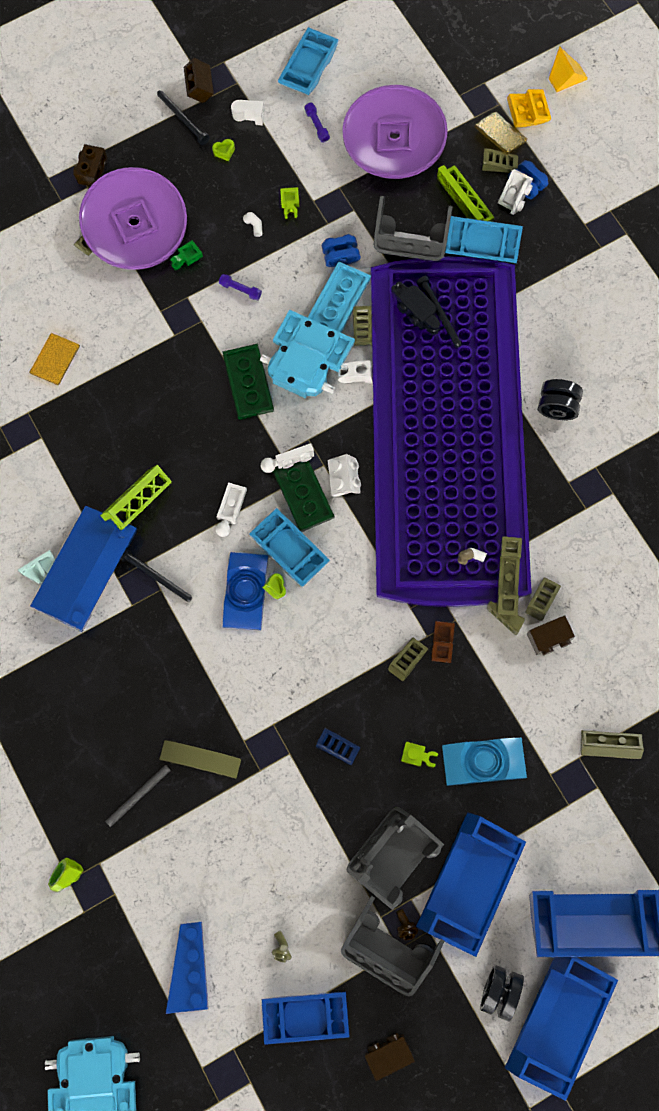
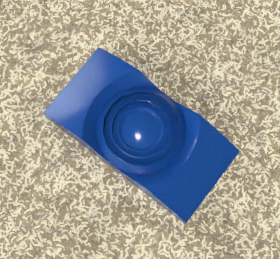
(244, 591)
(305, 1017)

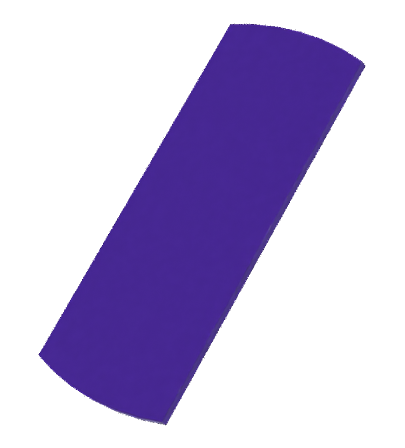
(447, 434)

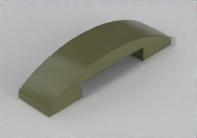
(509, 576)
(200, 759)

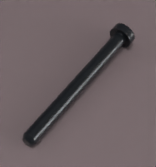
(203, 137)
(423, 282)
(155, 575)

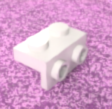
(515, 191)
(344, 475)

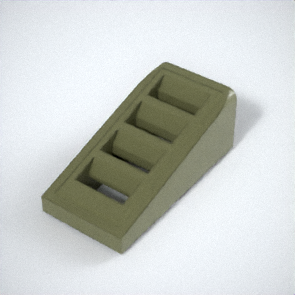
(498, 155)
(362, 313)
(537, 609)
(513, 623)
(399, 668)

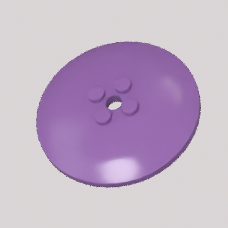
(400, 112)
(128, 196)

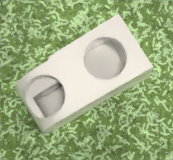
(248, 110)
(356, 372)

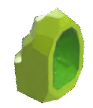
(65, 874)

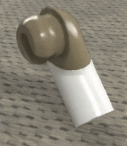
(470, 553)

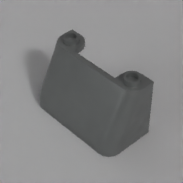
(393, 855)

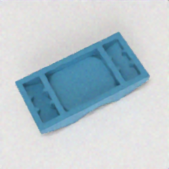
(308, 61)
(483, 239)
(289, 547)
(484, 761)

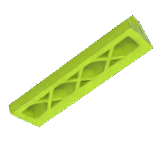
(460, 197)
(130, 493)

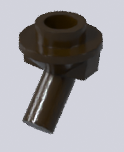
(407, 930)

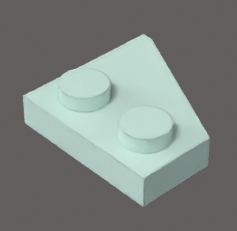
(38, 568)

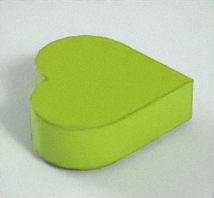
(224, 149)
(274, 586)

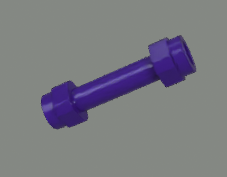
(311, 111)
(226, 281)

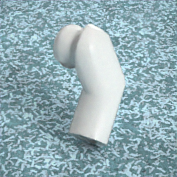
(255, 221)

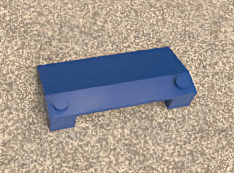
(82, 569)
(471, 884)
(595, 924)
(561, 1025)

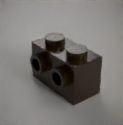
(198, 80)
(90, 164)
(550, 635)
(389, 1056)

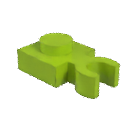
(290, 201)
(415, 755)

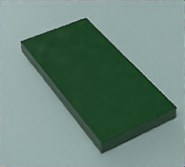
(248, 381)
(303, 495)

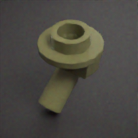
(281, 953)

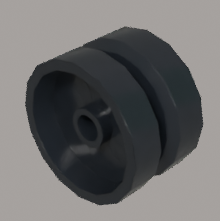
(560, 399)
(502, 993)

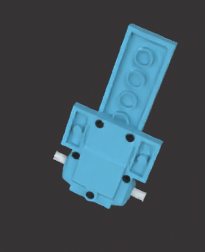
(317, 342)
(92, 1076)

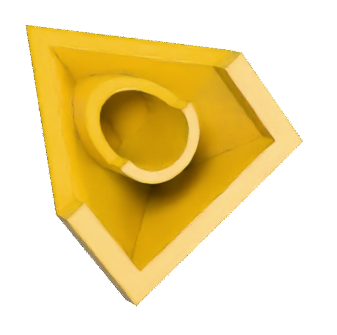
(565, 71)

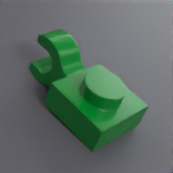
(188, 253)

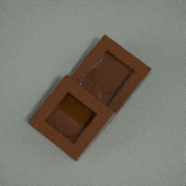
(443, 641)

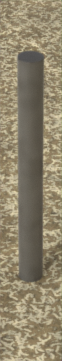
(138, 795)

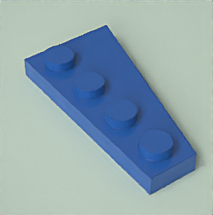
(188, 979)

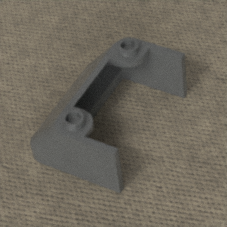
(406, 244)
(386, 956)

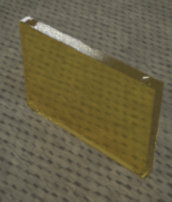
(501, 133)
(54, 359)

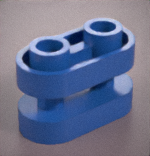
(539, 180)
(340, 249)

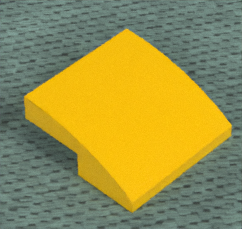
(529, 108)

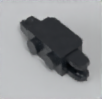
(417, 307)

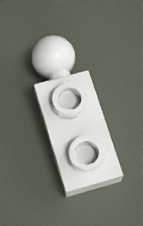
(288, 458)
(230, 508)

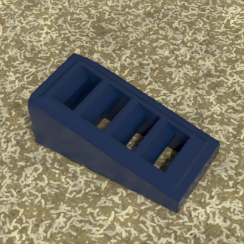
(320, 744)

